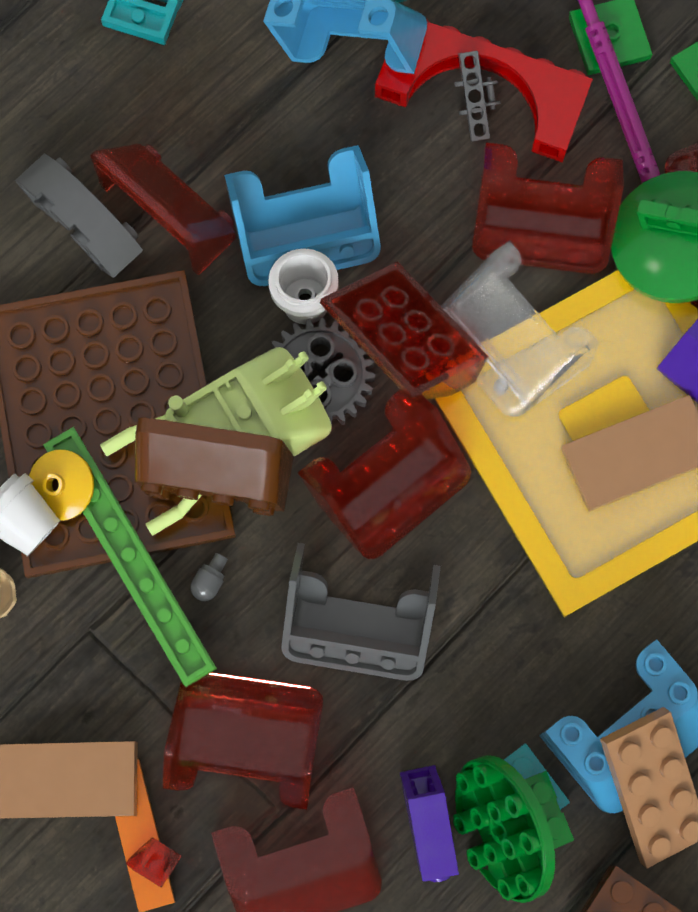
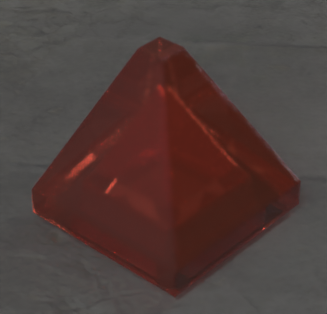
(154, 861)

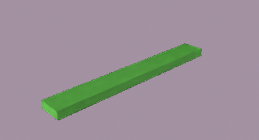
(139, 571)

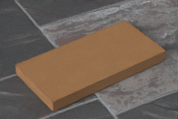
(635, 453)
(68, 780)

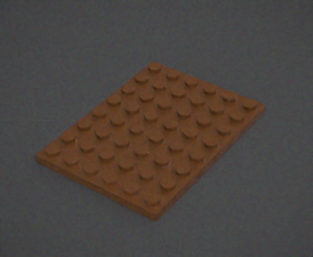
(98, 366)

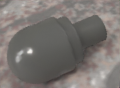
(208, 579)

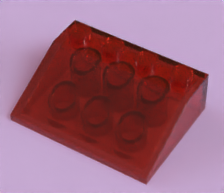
(407, 334)

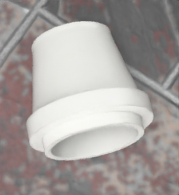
(298, 274)
(24, 514)

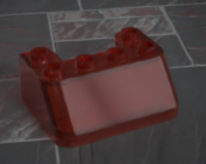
(548, 220)
(393, 481)
(308, 877)

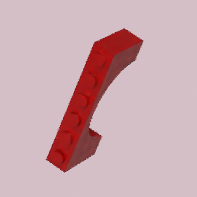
(551, 92)

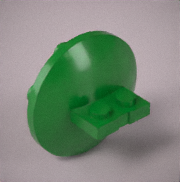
(659, 238)
(517, 826)

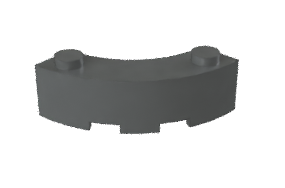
(67, 200)

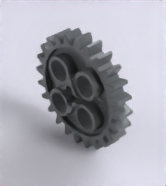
(340, 395)

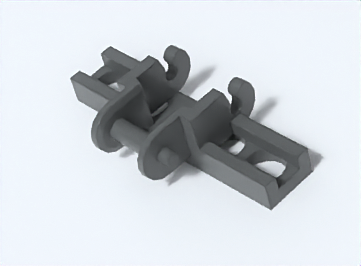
(478, 86)

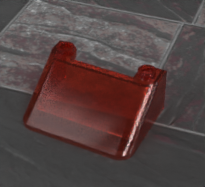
(167, 200)
(246, 732)

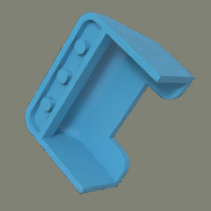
(327, 217)
(582, 750)

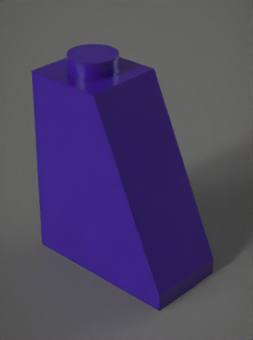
(429, 824)

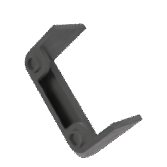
(357, 633)

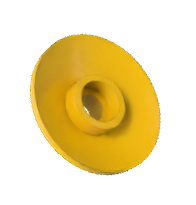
(74, 481)

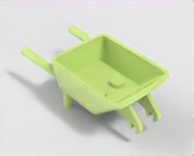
(258, 398)

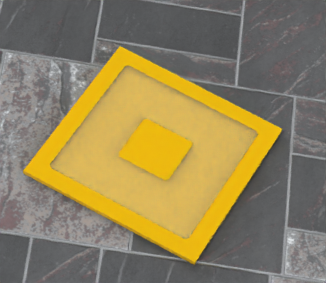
(524, 469)

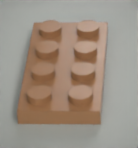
(653, 786)

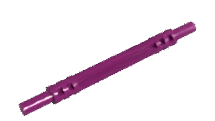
(619, 93)

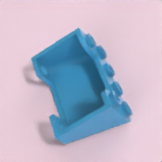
(306, 27)

